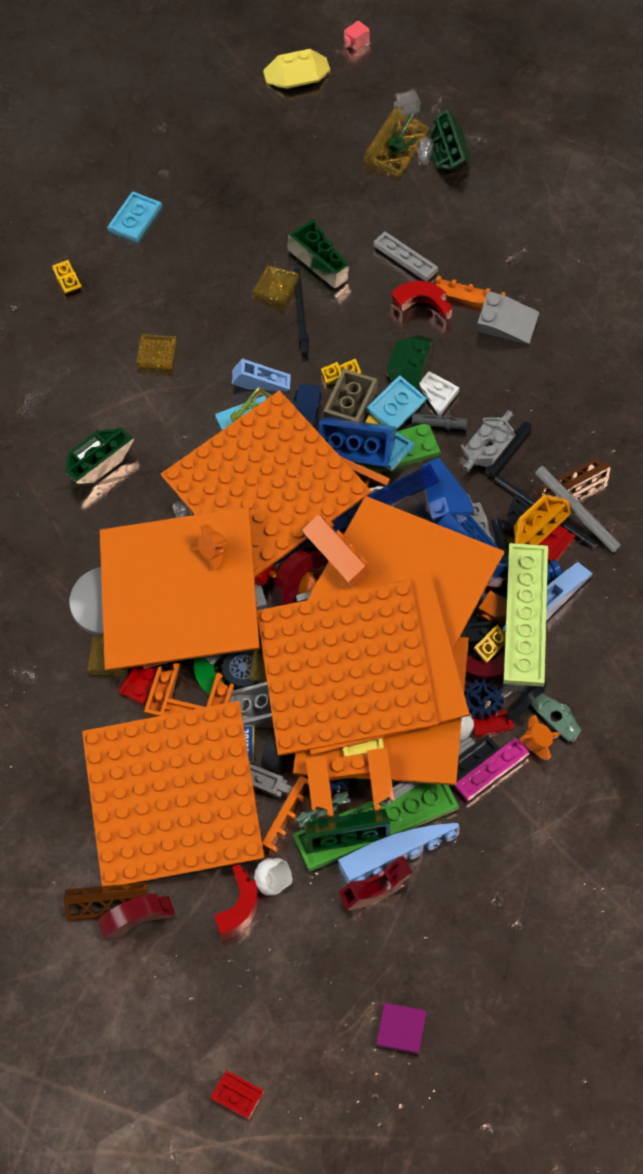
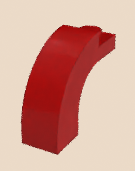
(422, 291)
(241, 914)

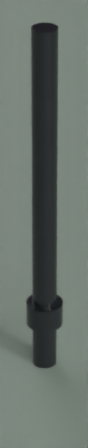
(303, 338)

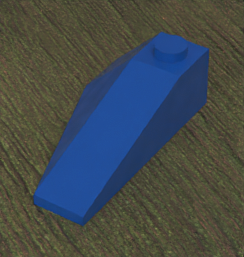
(446, 494)

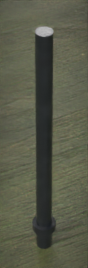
(583, 537)

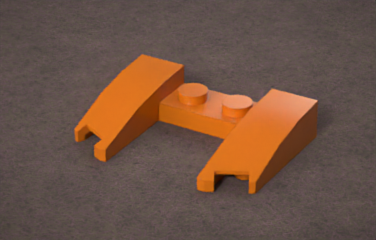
(160, 696)
(324, 770)

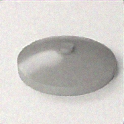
(87, 602)

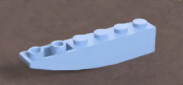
(564, 587)
(381, 853)

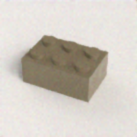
(351, 396)

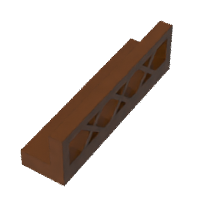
(582, 482)
(101, 894)

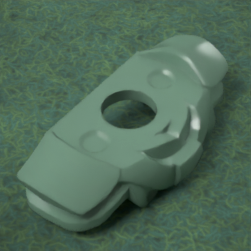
(566, 726)
(339, 798)

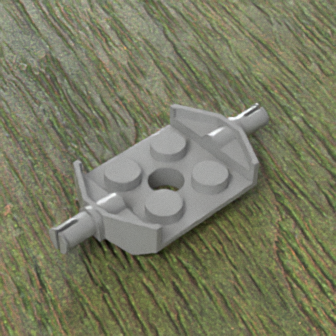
(493, 431)

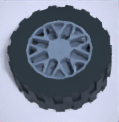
(237, 669)

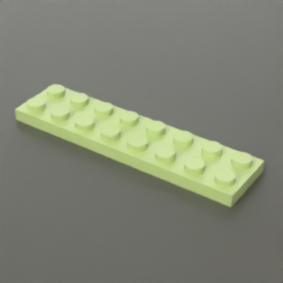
(526, 615)

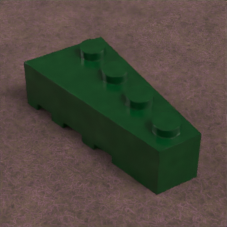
(318, 253)

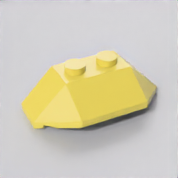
(296, 69)

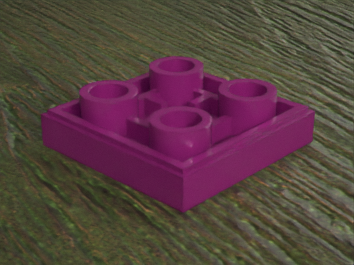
(401, 1028)

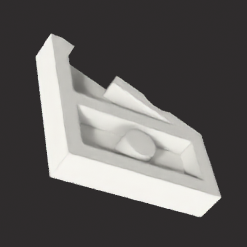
(438, 391)

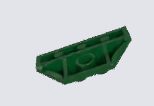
(449, 142)
(410, 359)
(97, 455)

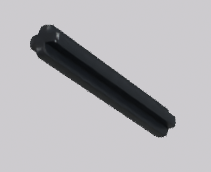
(520, 434)

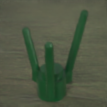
(397, 144)

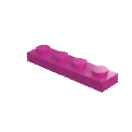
(491, 769)

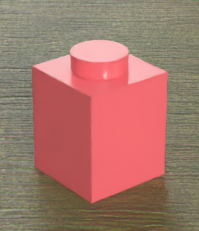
(356, 35)

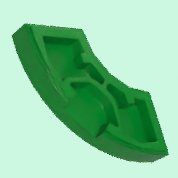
(205, 674)

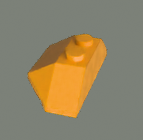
(541, 519)

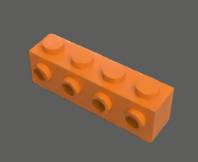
(337, 551)

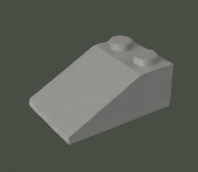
(507, 318)
(254, 705)

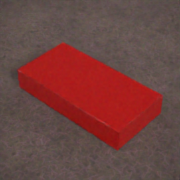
(493, 726)

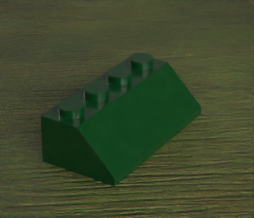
(346, 830)

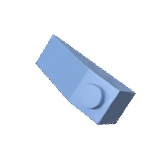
(253, 375)

